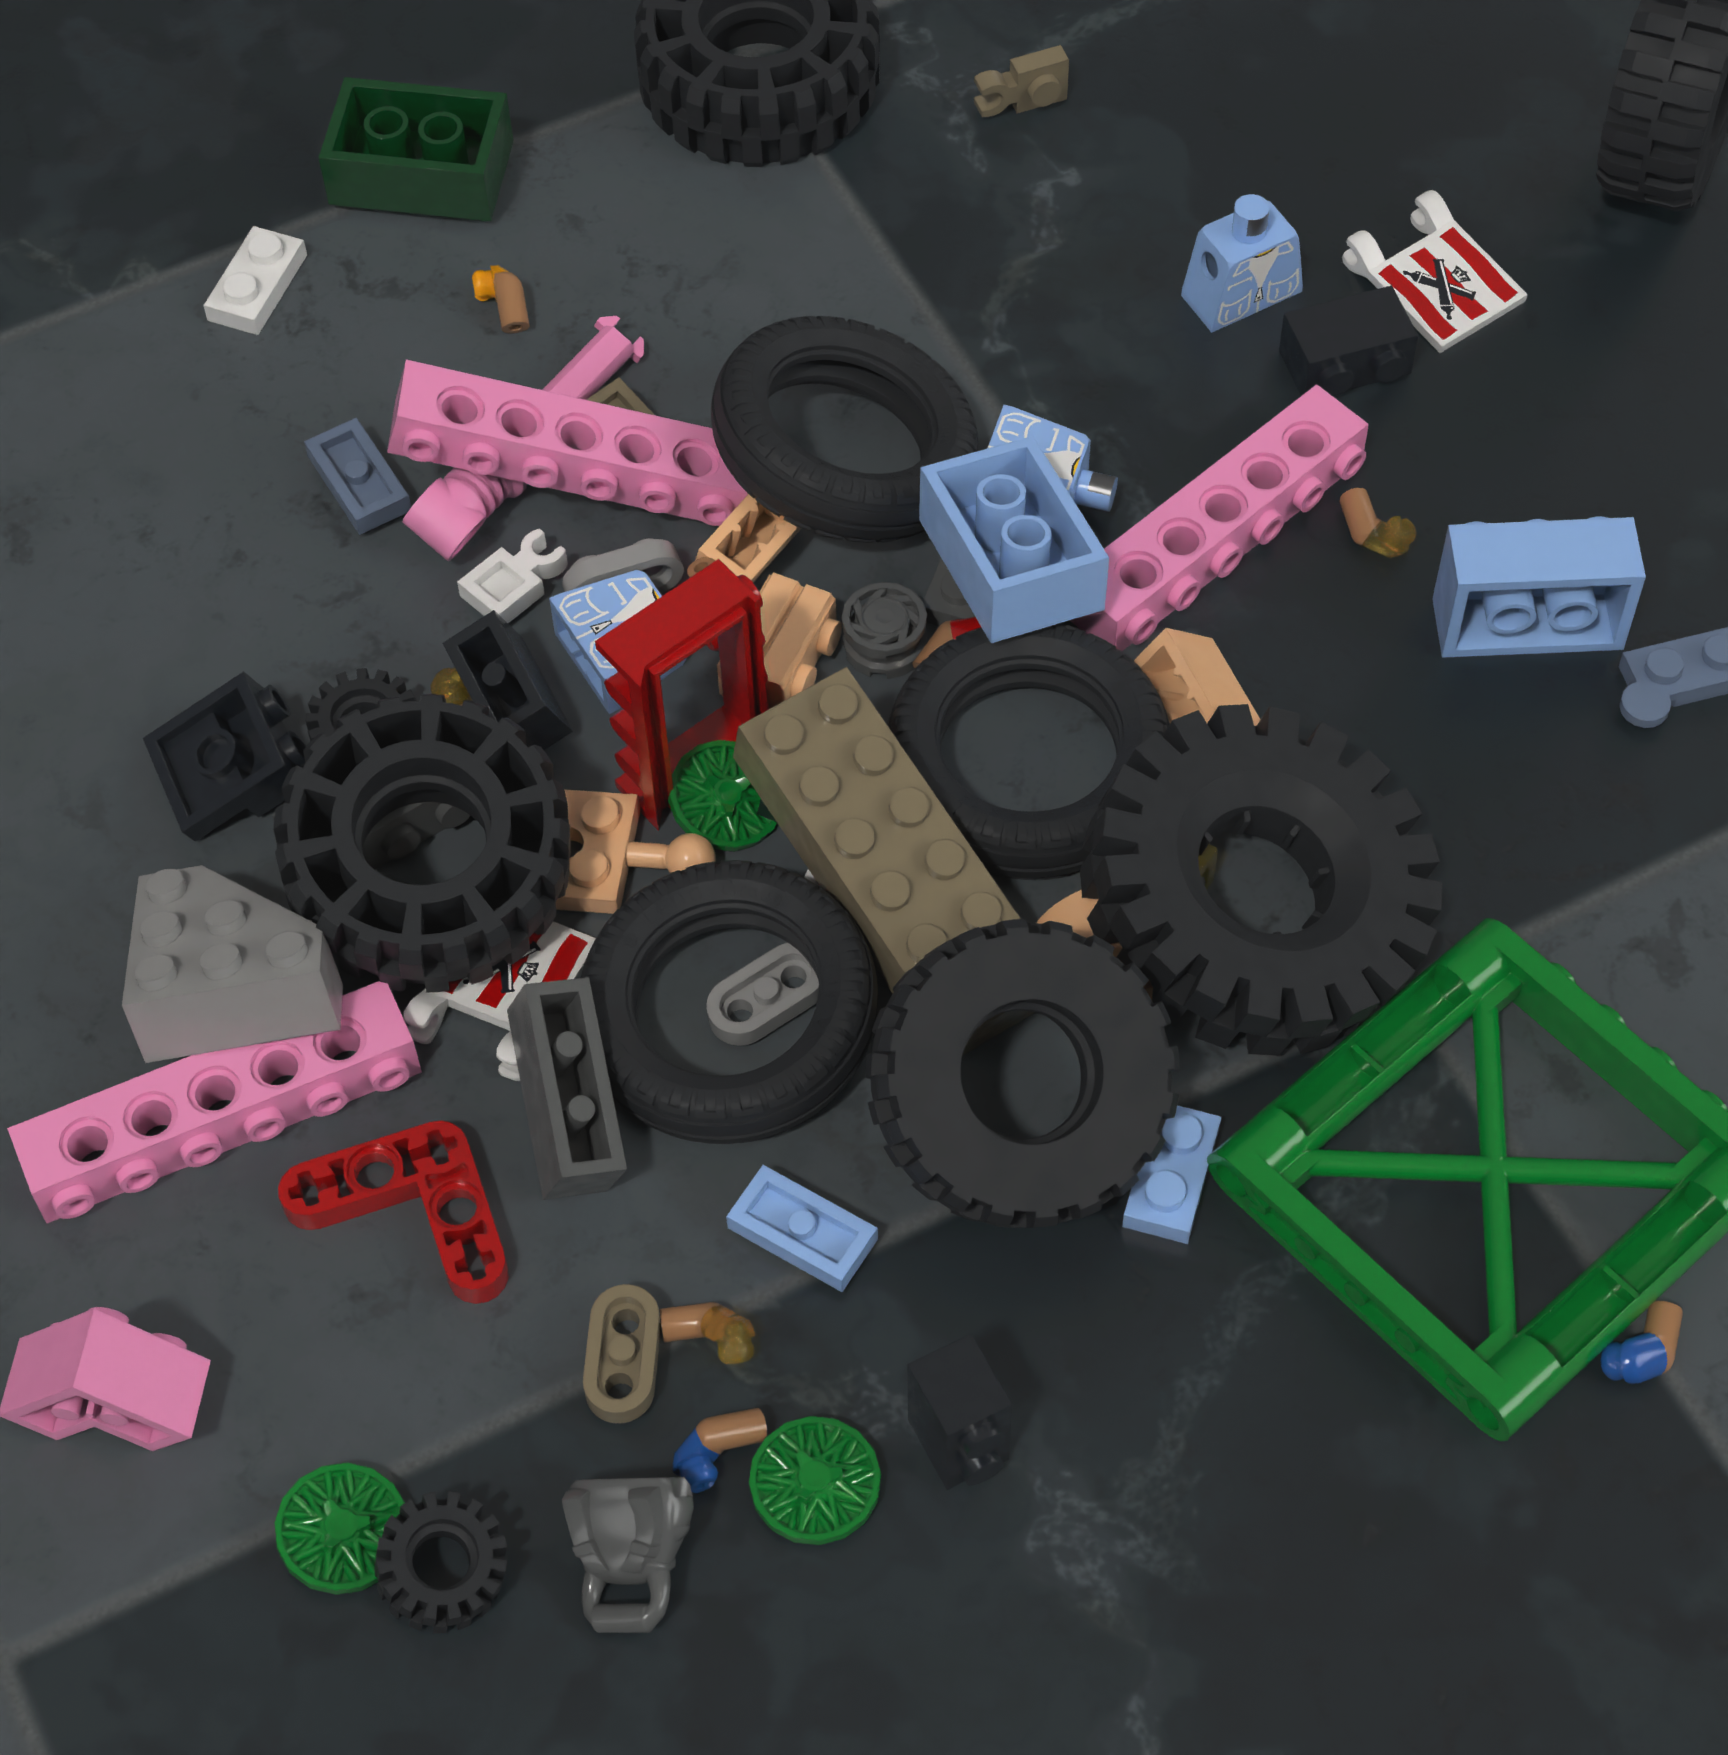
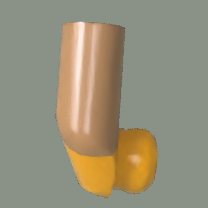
(509, 295)

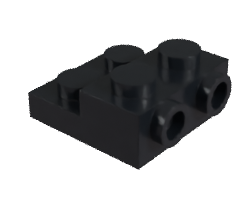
(225, 755)

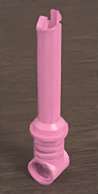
(460, 503)

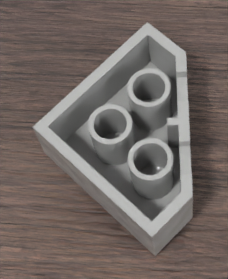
(222, 968)

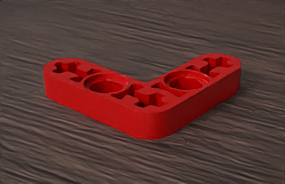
(431, 1182)

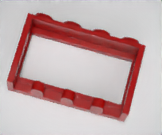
(658, 639)

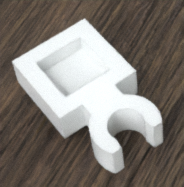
(512, 582)

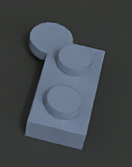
(1673, 676)

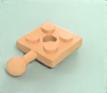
(607, 829)

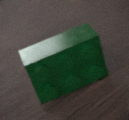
(416, 149)

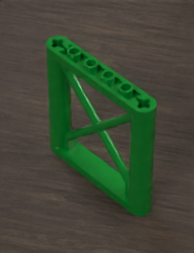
(1511, 1370)

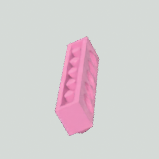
(561, 443)
(1226, 514)
(183, 1091)

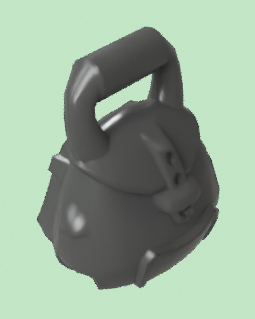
(627, 1536)

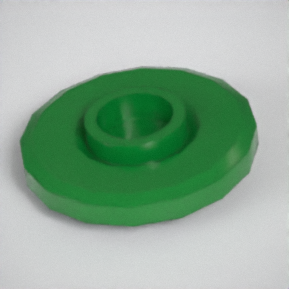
(717, 798)
(815, 1480)
(333, 1526)

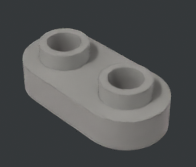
(653, 556)
(762, 992)

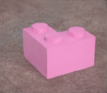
(107, 1378)

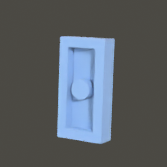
(1172, 1185)
(802, 1228)

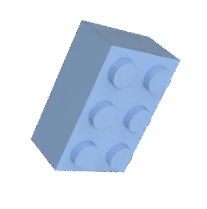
(1013, 539)
(1537, 586)

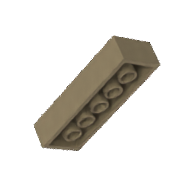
(870, 828)

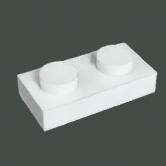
(255, 280)

